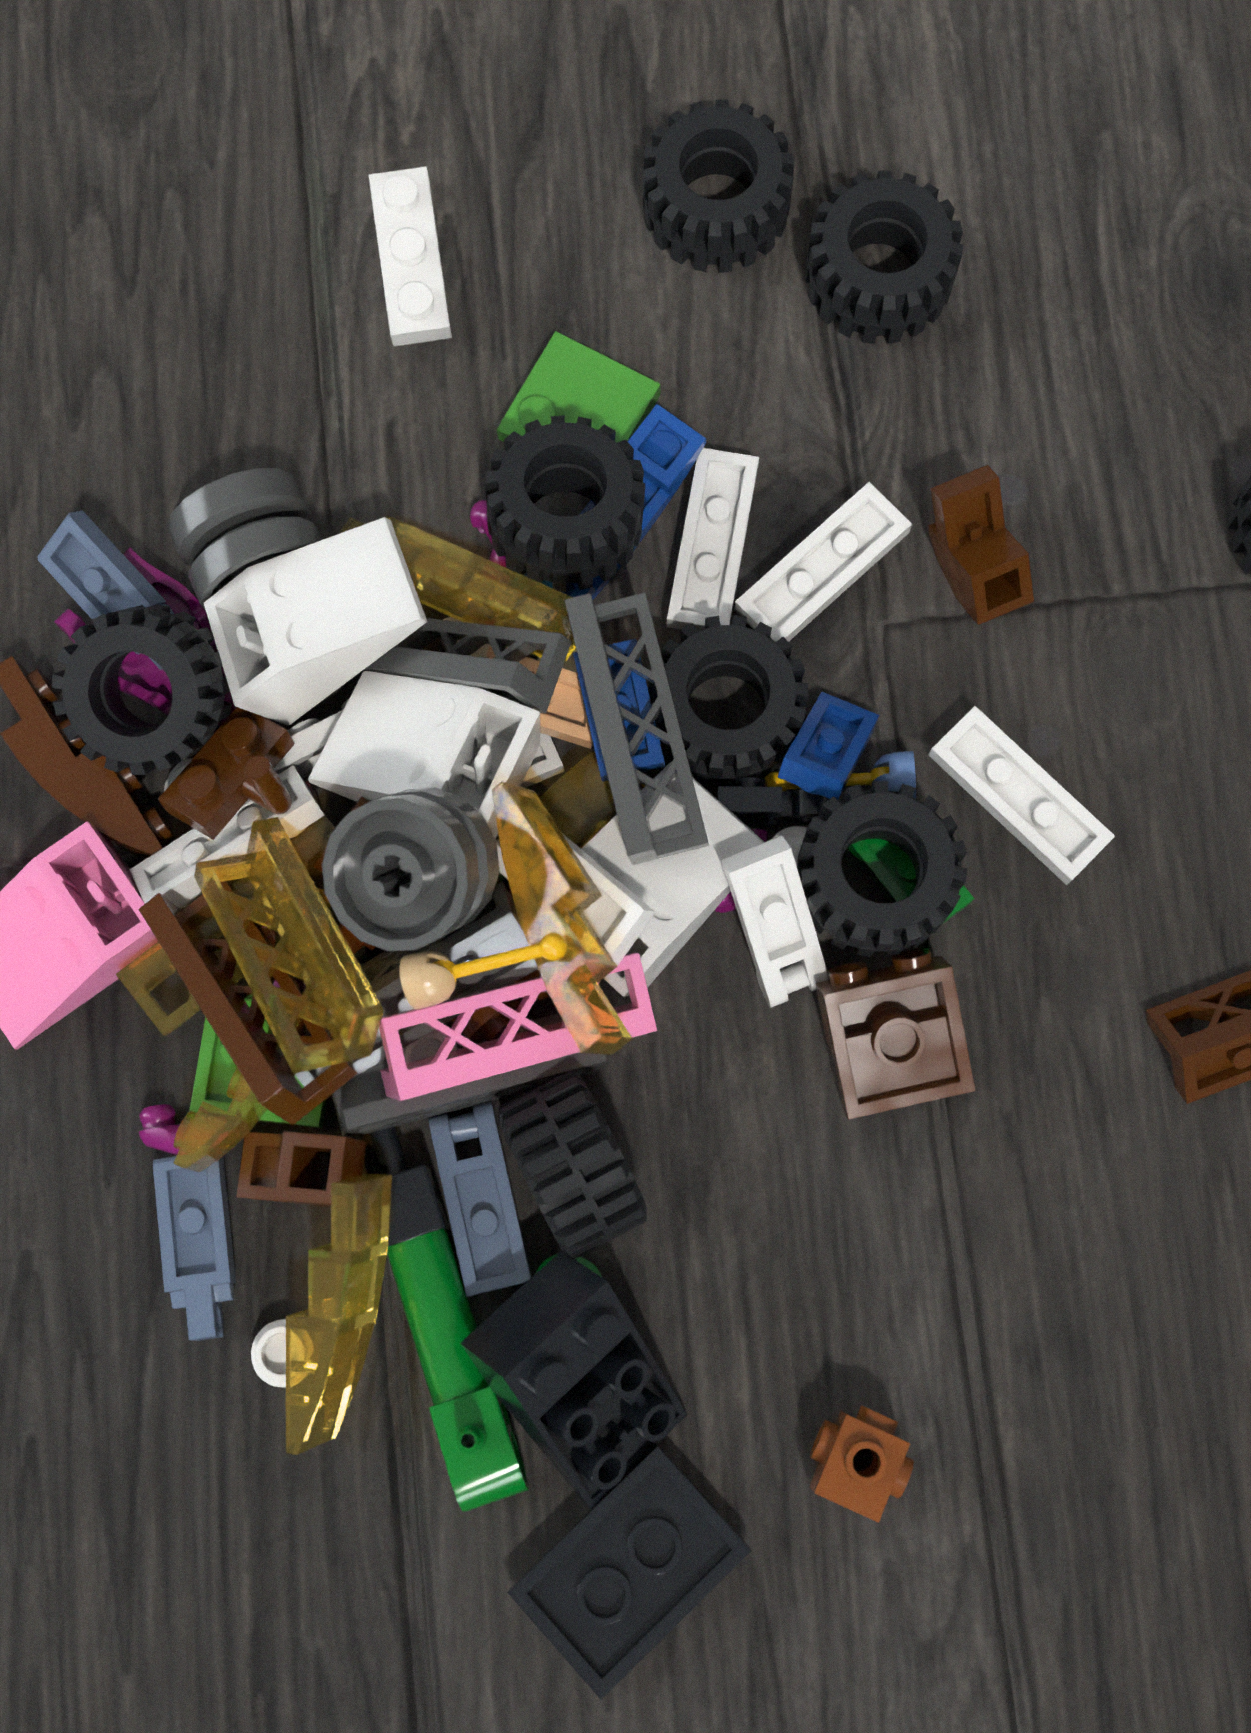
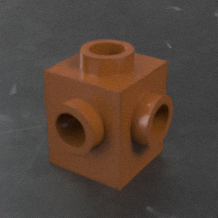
(865, 1488)

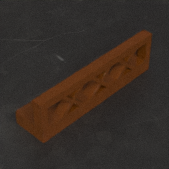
(229, 1014)
(1213, 1056)

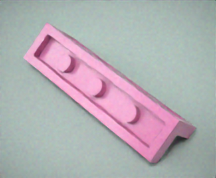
(502, 1054)

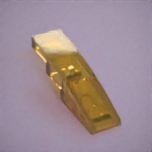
(550, 897)
(344, 1290)

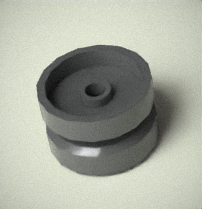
(238, 525)
(410, 868)

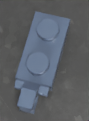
(95, 570)
(195, 1243)

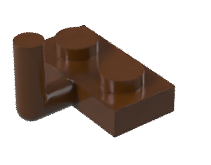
(229, 771)

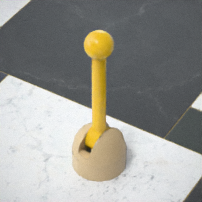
(432, 976)

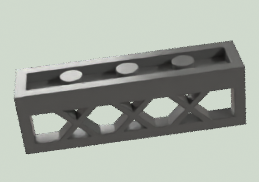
(498, 675)
(612, 733)
(490, 933)
(366, 1109)

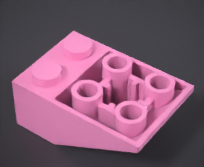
(66, 932)

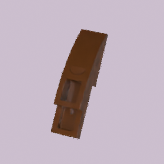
(75, 781)

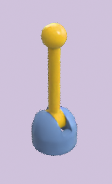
(892, 767)

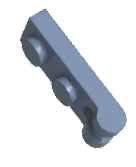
(480, 1202)

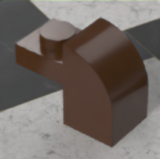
(974, 548)
(297, 1166)

